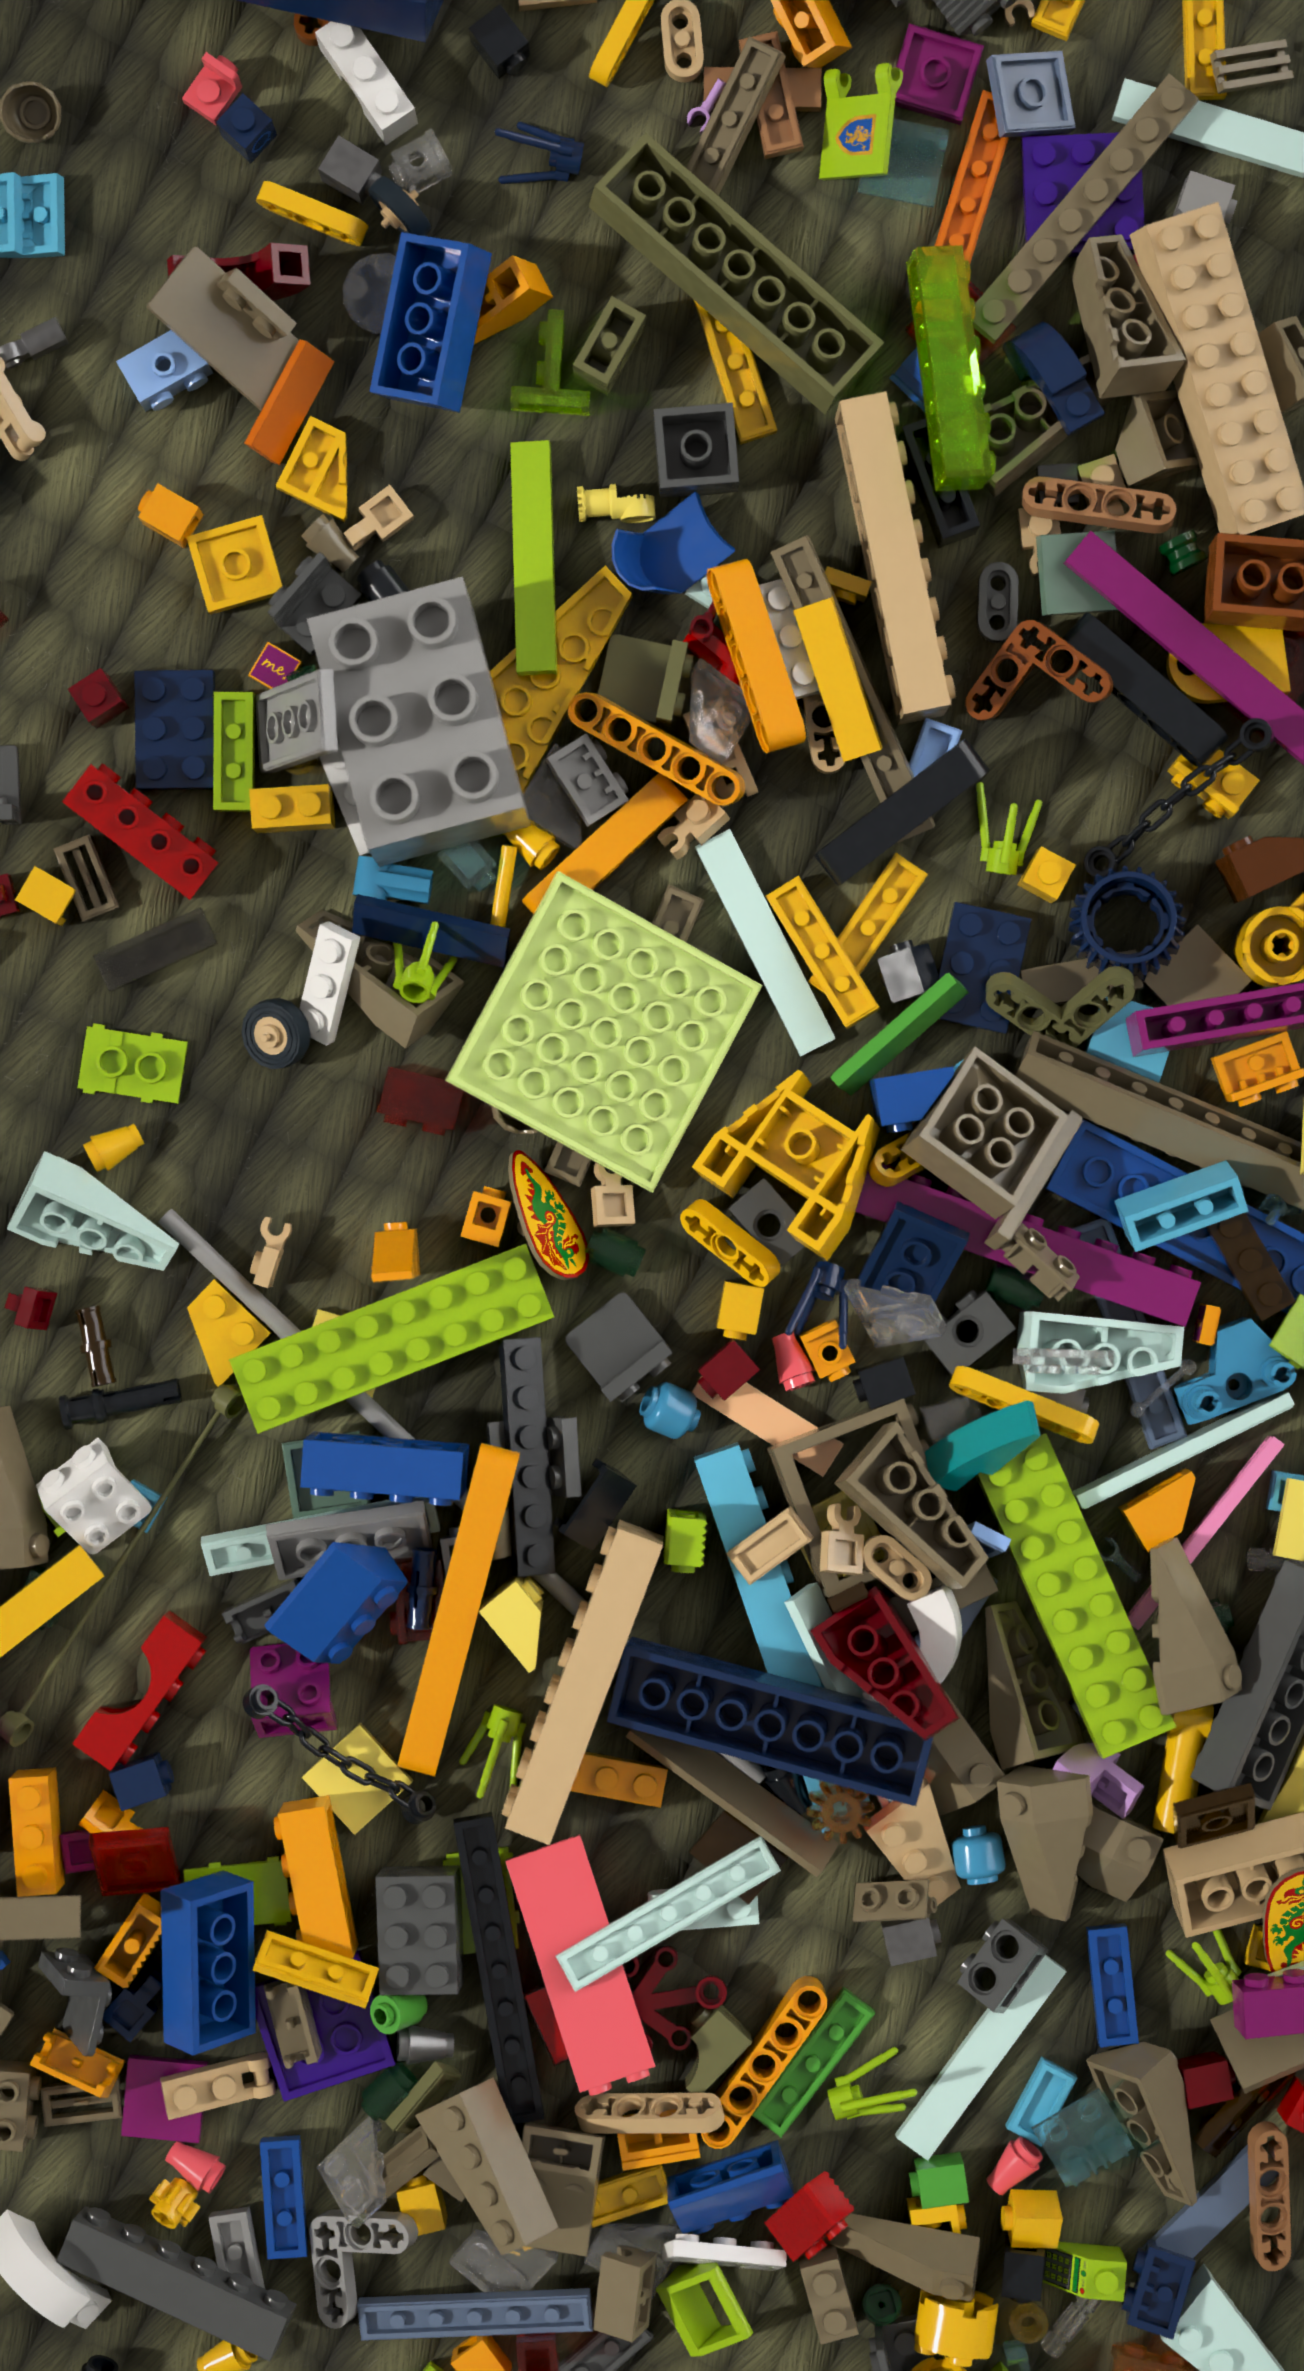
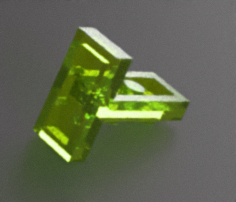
(550, 397)

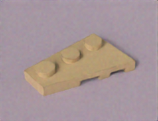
(916, 1843)

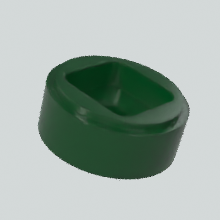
(881, 2304)

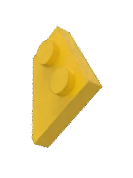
(318, 469)
(224, 1329)

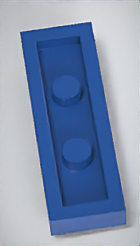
(1112, 1985)
(283, 2197)

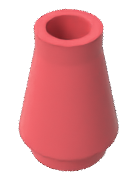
(792, 1363)
(1016, 2163)
(196, 2166)

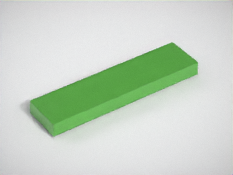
(899, 1034)
(814, 2061)

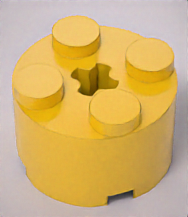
(1255, 946)
(956, 2327)

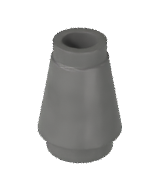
(423, 2044)

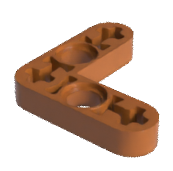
(1026, 661)

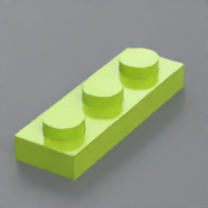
(233, 751)

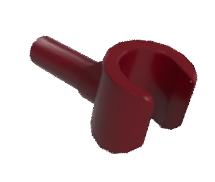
(705, 620)

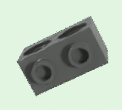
(1009, 1972)

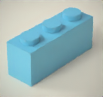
(1181, 1205)

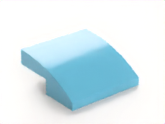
(32, 216)
(1113, 1045)

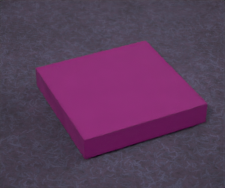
(936, 73)
(144, 2101)

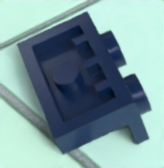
(1158, 2289)

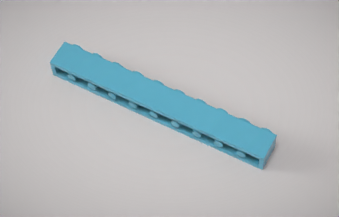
(738, 1514)

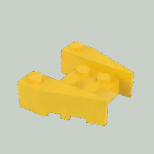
(802, 1151)

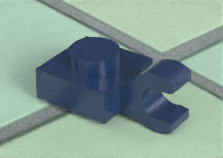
(133, 2007)

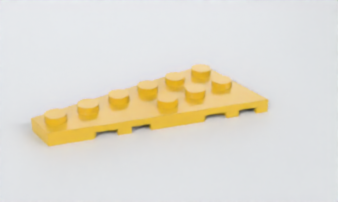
(538, 704)

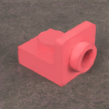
(213, 88)

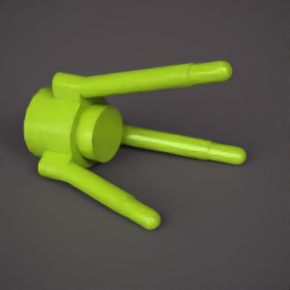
(1003, 856)
(418, 980)
(502, 1725)
(1218, 1976)
(849, 2102)

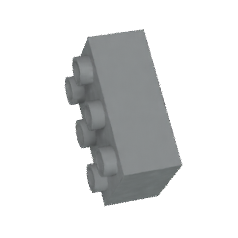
(419, 722)

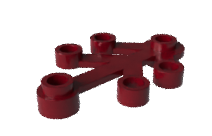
(649, 2002)

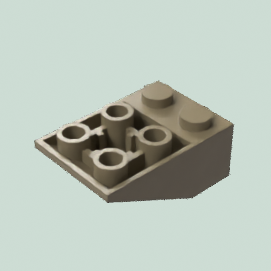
(569, 2174)

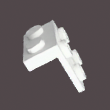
(92, 1498)

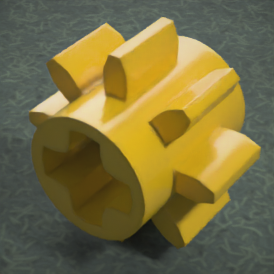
(174, 2203)

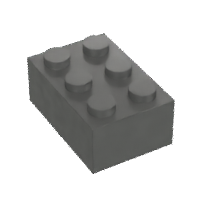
(420, 1930)

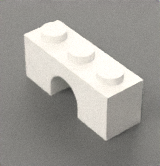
(369, 79)

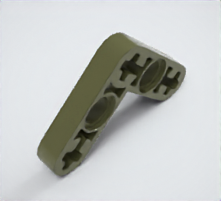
(1065, 1017)

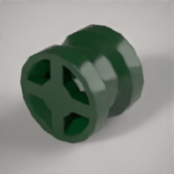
(1182, 552)

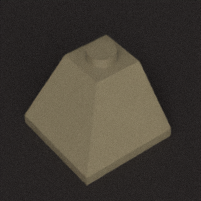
(1154, 439)

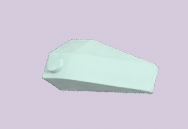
(78, 1210)
(1136, 1346)

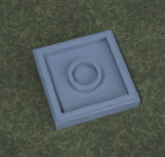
(1030, 94)

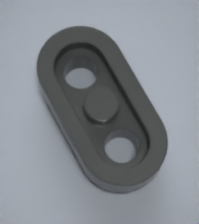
(997, 603)

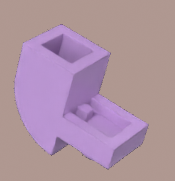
(1107, 1780)

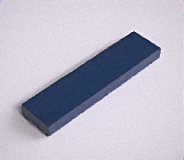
(411, 926)

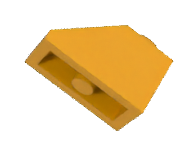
(1160, 1510)

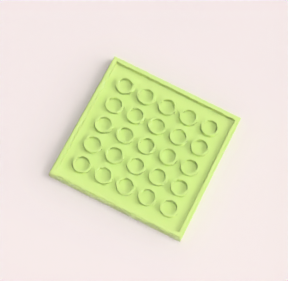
(604, 1032)

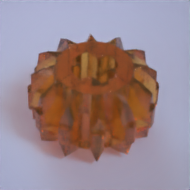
(846, 1823)

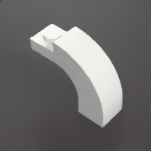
(939, 1630)
(41, 2280)

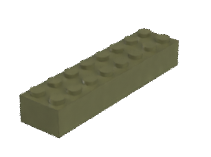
(735, 273)

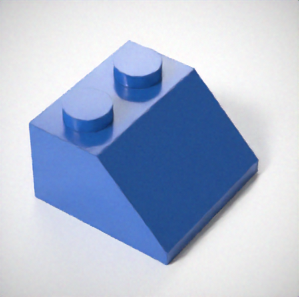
(906, 1097)

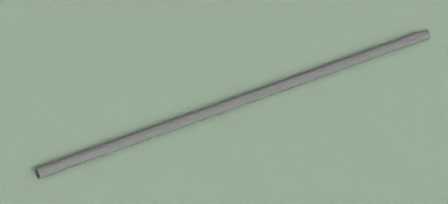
(362, 1403)

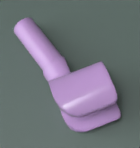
(707, 105)

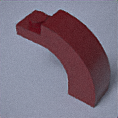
(276, 269)

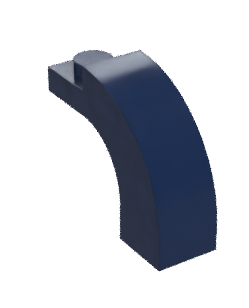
(1057, 372)

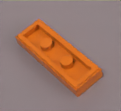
(289, 402)

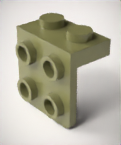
(646, 677)

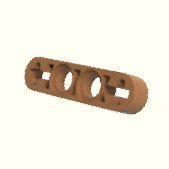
(1099, 498)
(1269, 2196)

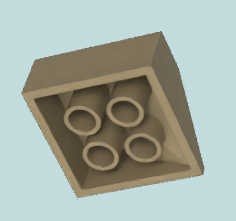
(986, 1134)

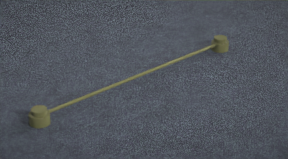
(16, 1726)

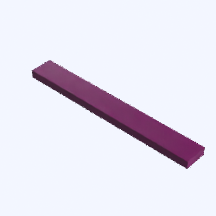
(1188, 641)

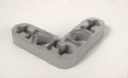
(341, 2248)

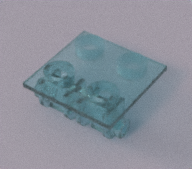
(913, 165)
(1083, 2138)

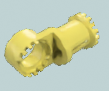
(605, 503)

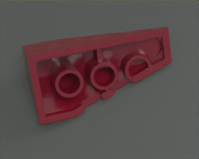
(884, 1660)

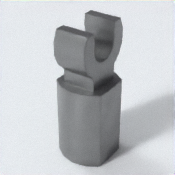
(34, 343)

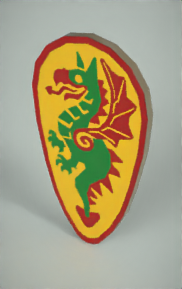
(546, 1220)
(1284, 1921)

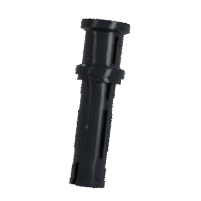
(102, 1404)

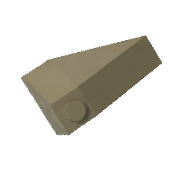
(373, 984)
(22, 1519)
(1195, 1653)
(1024, 1705)
(960, 1767)
(1045, 1829)
(1117, 1853)
(1153, 2104)
(922, 2256)

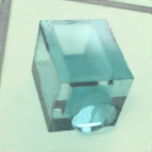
(470, 865)

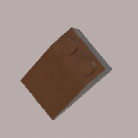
(1258, 865)

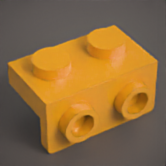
(1258, 1068)

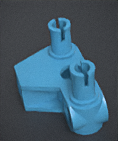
(1238, 1354)

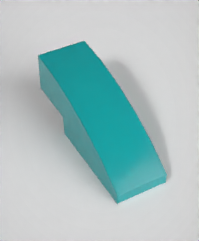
(982, 1445)

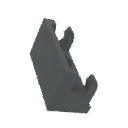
(252, 1614)

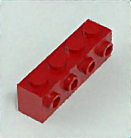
(140, 831)

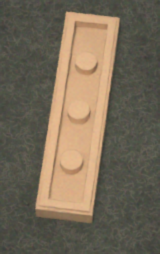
(772, 1423)

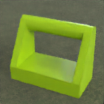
(693, 2312)

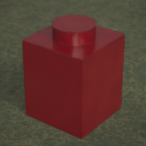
(98, 698)
(726, 1371)
(1206, 2079)

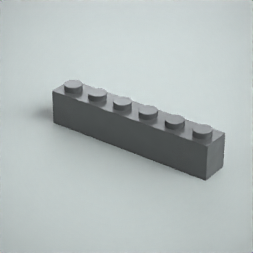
(177, 2282)

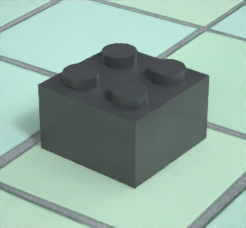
(696, 450)

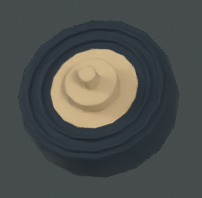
(398, 207)
(275, 1033)

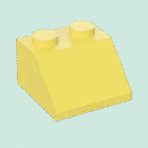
(516, 1617)

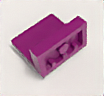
(297, 1683)

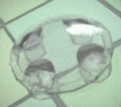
(368, 289)

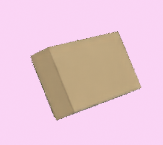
(770, 1545)

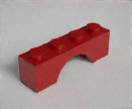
(110, 1730)

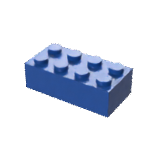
(430, 321)
(384, 1466)
(208, 1962)

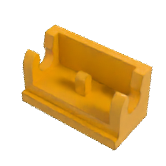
(64, 2061)
(657, 2148)

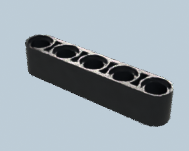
(1148, 692)
(902, 812)

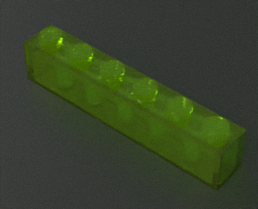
(950, 368)

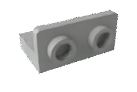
(588, 779)

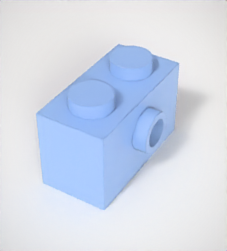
(163, 370)

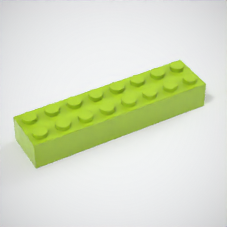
(391, 1338)
(1075, 1599)

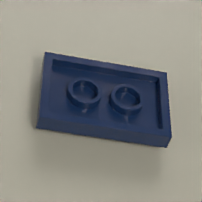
(174, 729)
(975, 949)
(913, 1253)

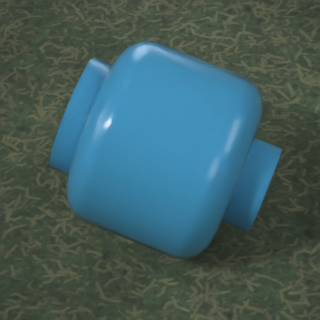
(669, 1410)
(978, 1855)

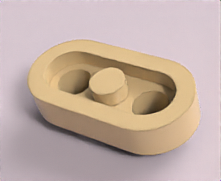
(682, 42)
(894, 1566)

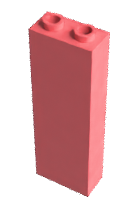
(600, 2019)

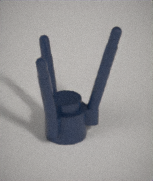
(564, 154)
(824, 1284)

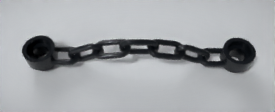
(1246, 732)
(409, 1805)

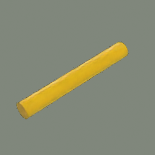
(503, 885)

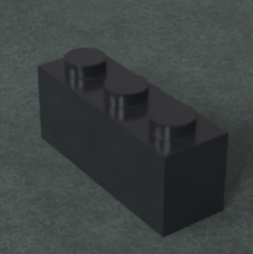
(948, 512)

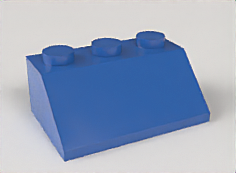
(338, 1601)
(729, 2188)

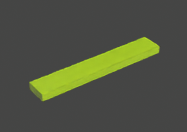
(533, 558)

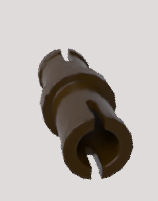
(95, 1346)

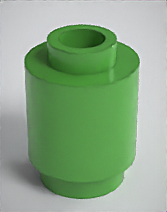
(397, 2012)

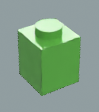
(939, 2180)

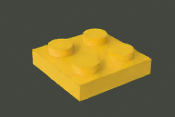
(235, 564)

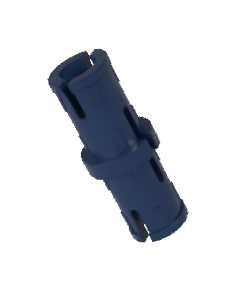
(422, 1588)

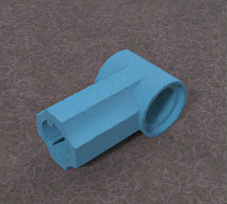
(392, 881)

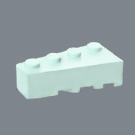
(1215, 2333)

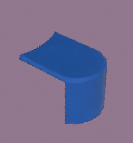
(670, 552)

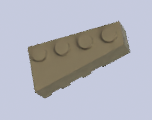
(1122, 322)
(1026, 430)
(905, 1501)
(490, 2165)

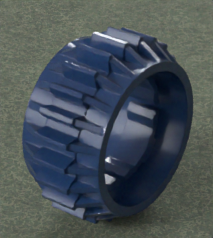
(1131, 884)

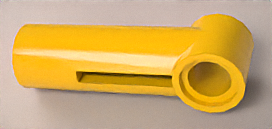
(1179, 1760)

